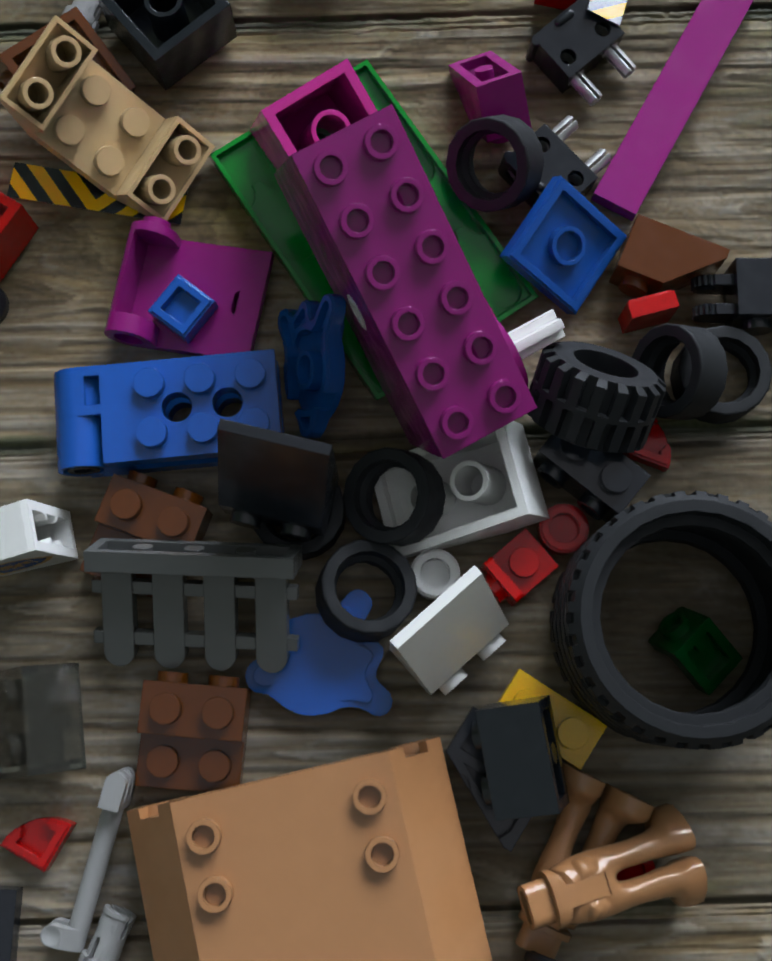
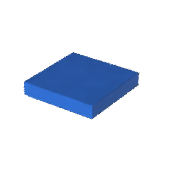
(563, 245)

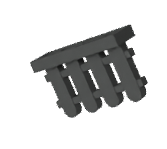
(221, 567)

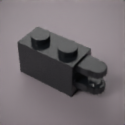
(745, 293)

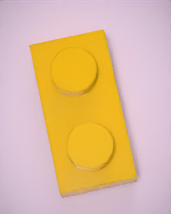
(574, 727)

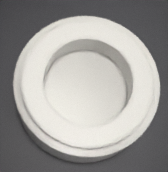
(435, 572)

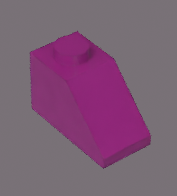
(489, 89)

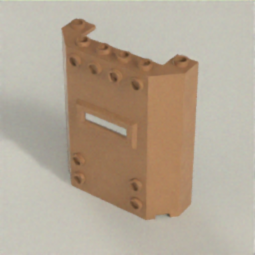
(314, 866)

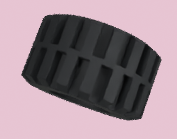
(595, 397)

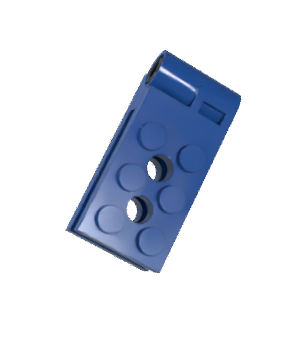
(124, 412)

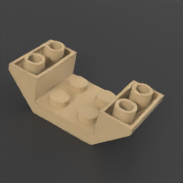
(102, 125)

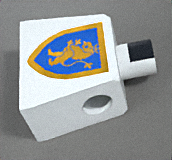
(34, 537)

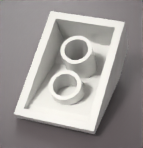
(486, 487)
(450, 633)

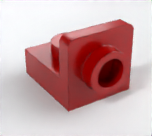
(517, 568)

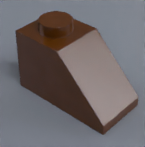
(663, 259)

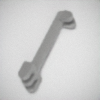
(72, 933)

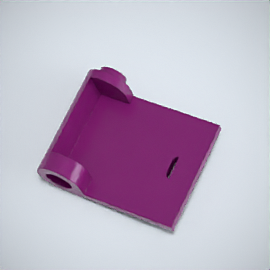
(153, 260)

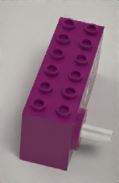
(410, 287)

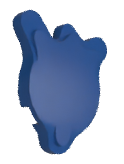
(314, 360)
(327, 668)

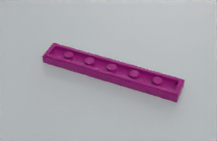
(669, 105)

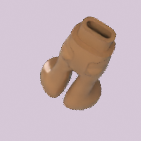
(613, 814)
(587, 886)

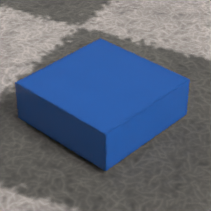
(183, 308)

